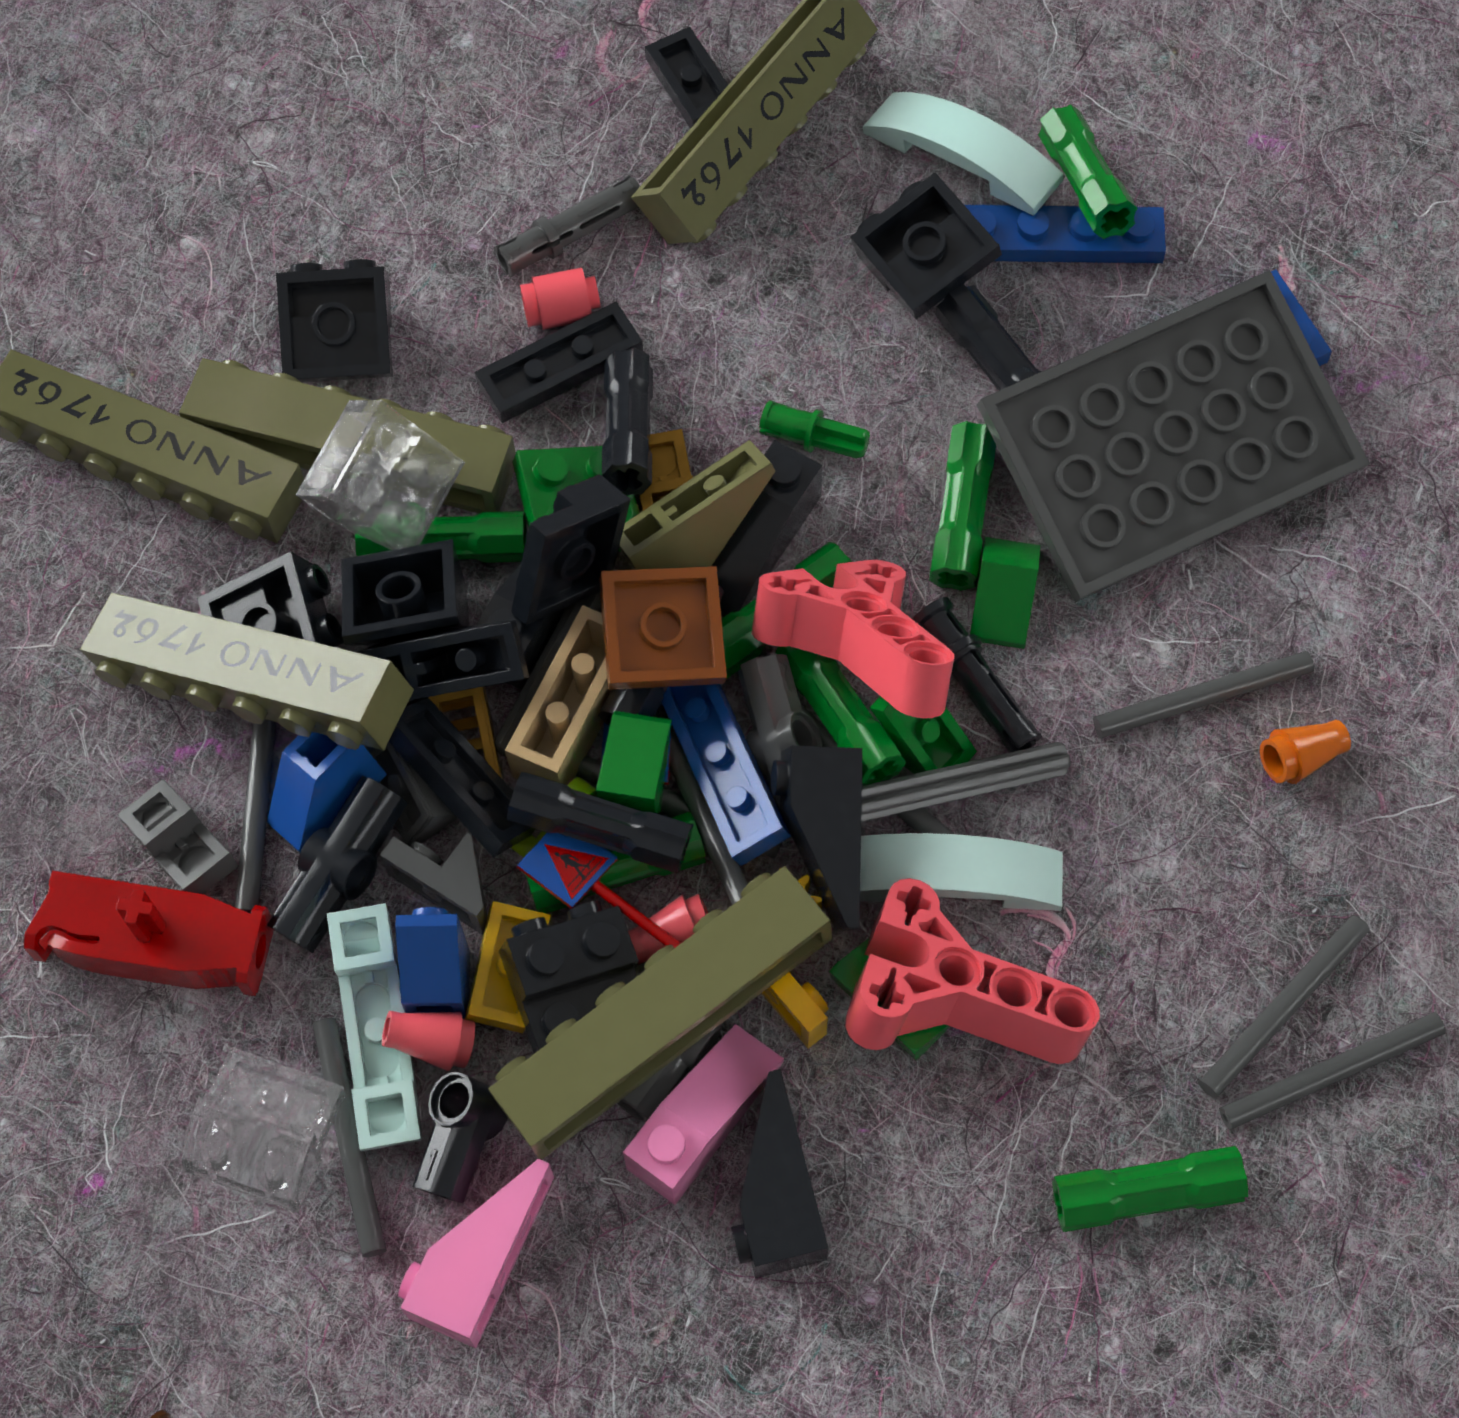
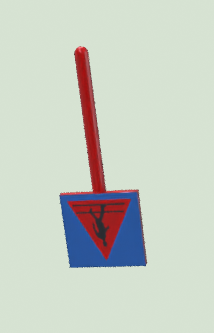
(573, 868)

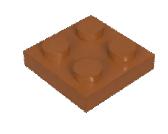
(662, 627)

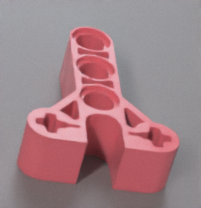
(859, 627)
(934, 978)

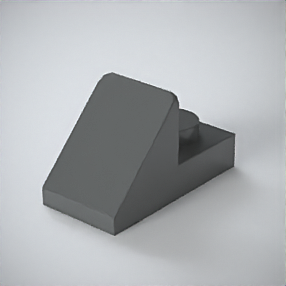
(452, 886)

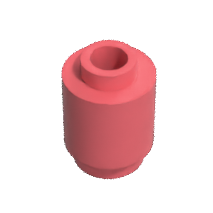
(559, 298)

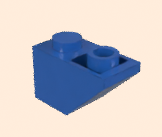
(314, 785)
(432, 961)

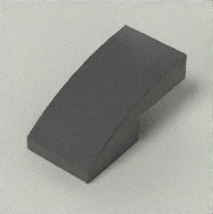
(177, 839)

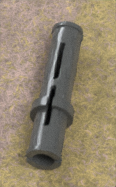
(550, 235)

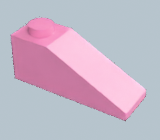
(700, 1114)
(470, 1265)

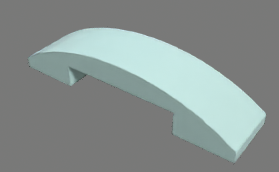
(969, 140)
(964, 868)
(370, 988)

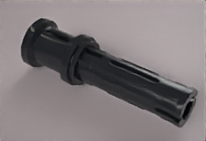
(977, 678)

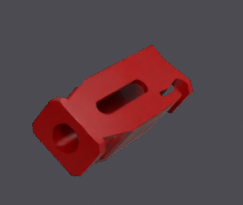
(150, 934)

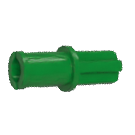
(813, 430)

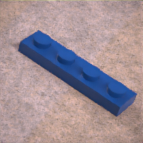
(1066, 236)
(725, 770)

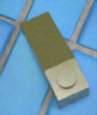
(699, 516)

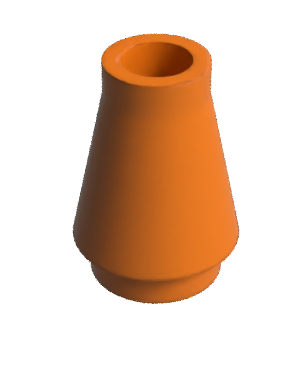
(1299, 751)

